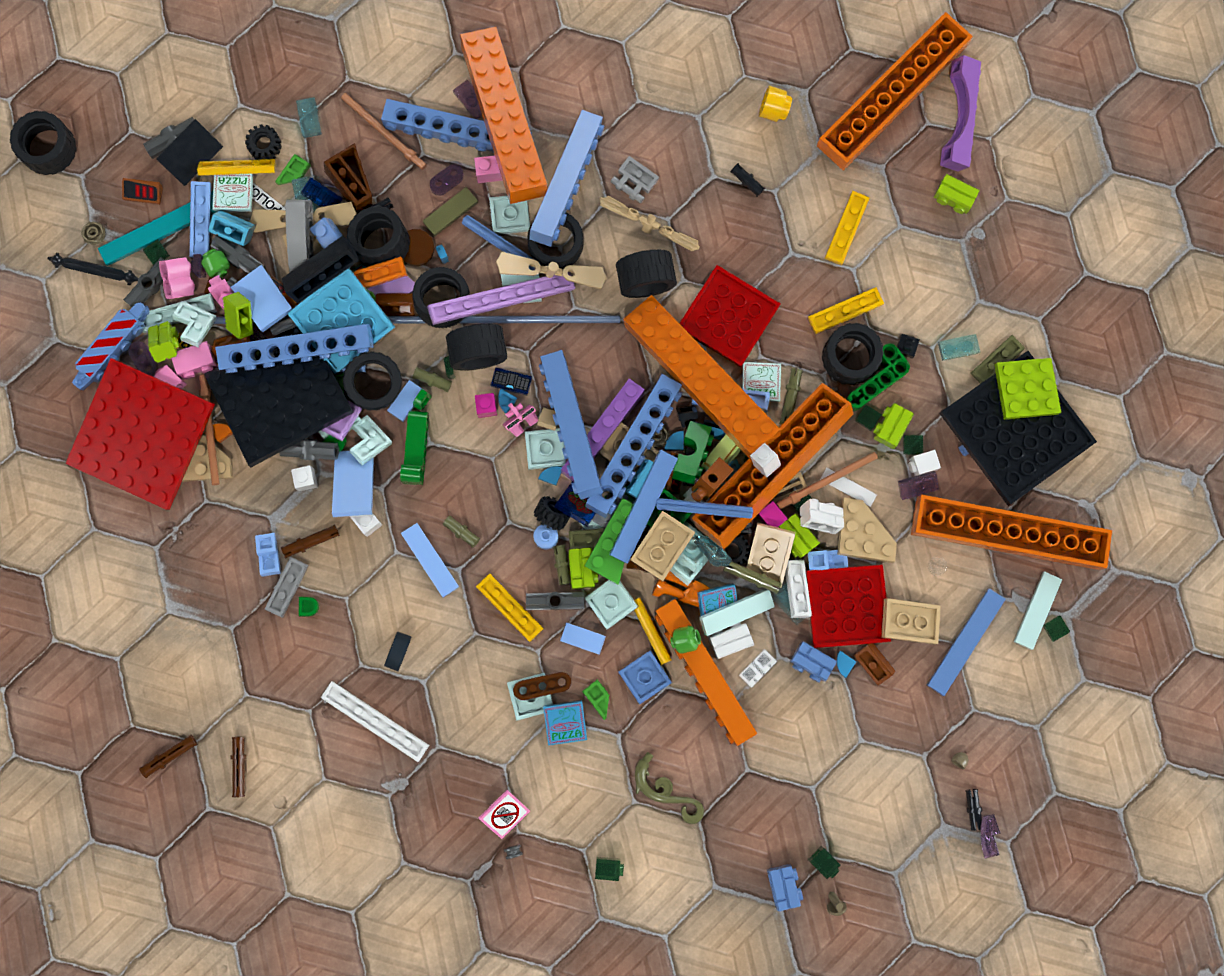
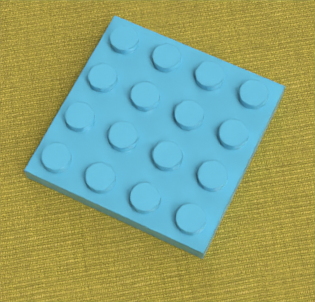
(340, 305)

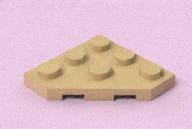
(199, 465)
(864, 534)

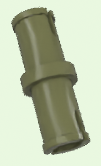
(432, 379)
(461, 531)
(561, 565)

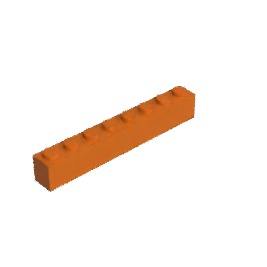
(708, 678)

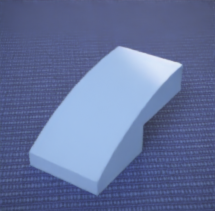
(268, 554)
(826, 560)
(583, 638)

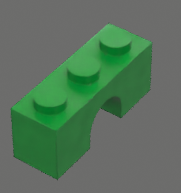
(689, 466)

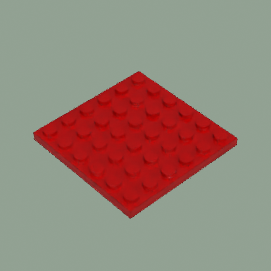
(140, 434)

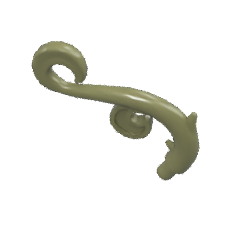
(641, 785)

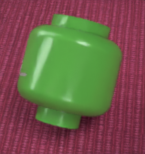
(215, 263)
(685, 639)

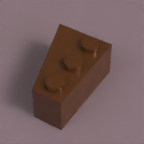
(349, 178)

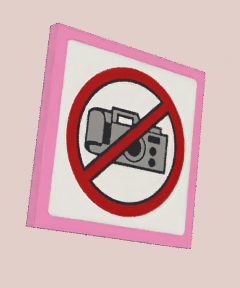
(504, 814)

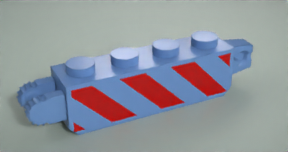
(110, 344)

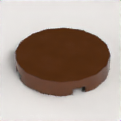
(420, 248)

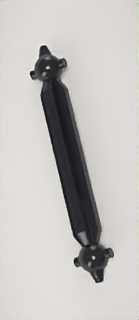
(92, 268)

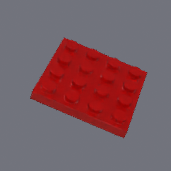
(729, 315)
(846, 605)

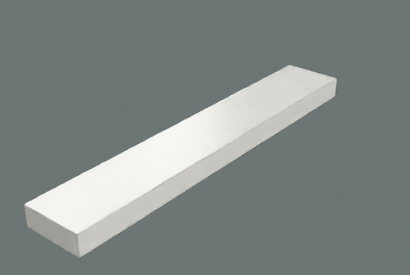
(375, 721)

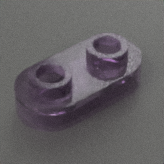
(447, 180)
(143, 360)

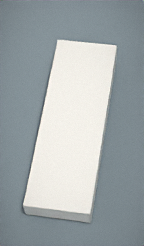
(798, 589)

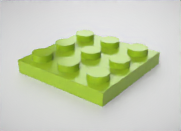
(1027, 388)

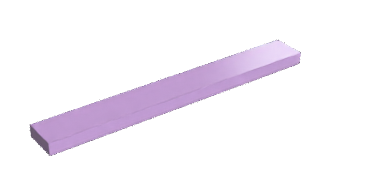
(498, 298)

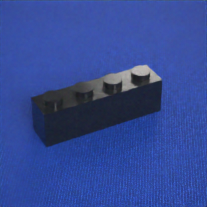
(320, 269)

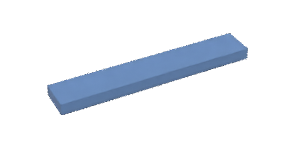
(643, 506)
(966, 642)

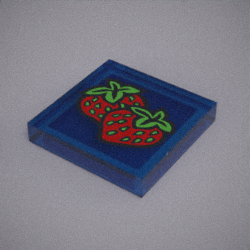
(575, 507)

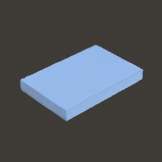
(266, 299)

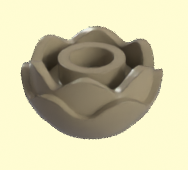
(89, 229)
(661, 440)

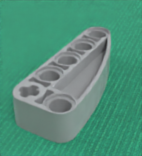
(298, 233)

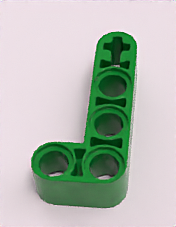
(876, 383)
(415, 448)

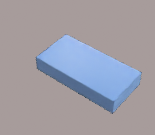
(404, 401)

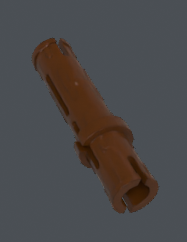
(309, 541)
(162, 760)
(238, 766)

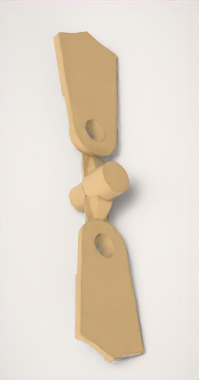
(272, 219)
(649, 223)
(517, 265)

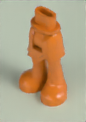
(686, 596)

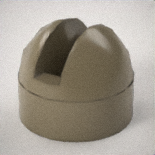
(960, 760)

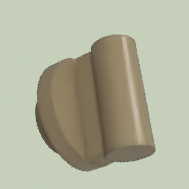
(835, 906)

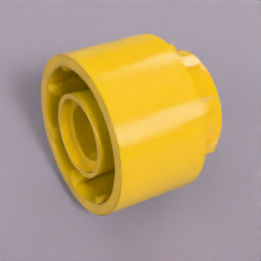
(775, 104)

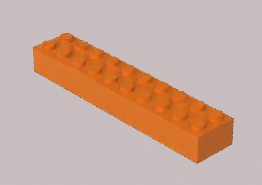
(894, 91)
(503, 115)
(701, 376)
(798, 442)
(1011, 532)

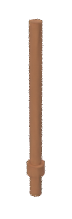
(408, 153)
(205, 393)
(795, 497)

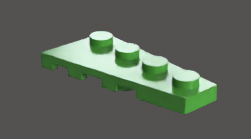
(600, 560)

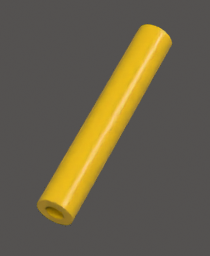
(652, 632)

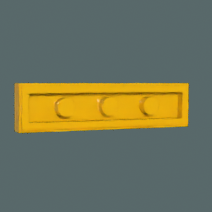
(236, 167)
(847, 228)
(845, 310)
(509, 607)

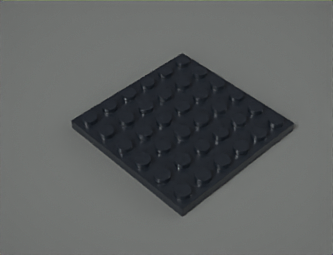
(279, 403)
(1019, 450)

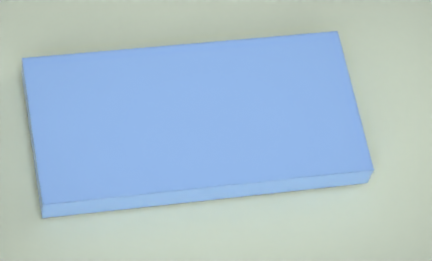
(352, 486)

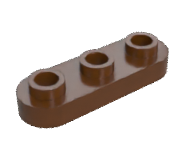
(533, 686)

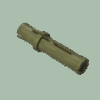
(791, 394)
(753, 577)

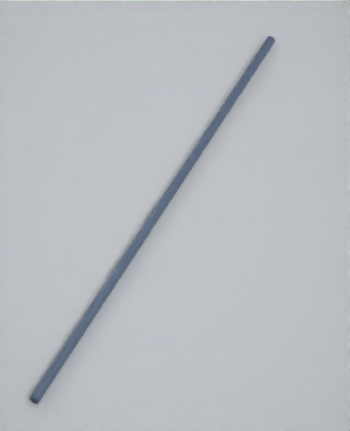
(494, 319)

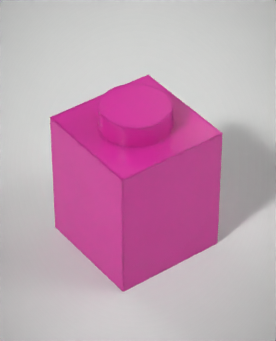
(485, 405)
(772, 515)

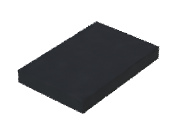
(187, 150)

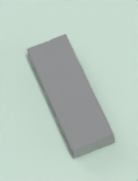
(286, 587)

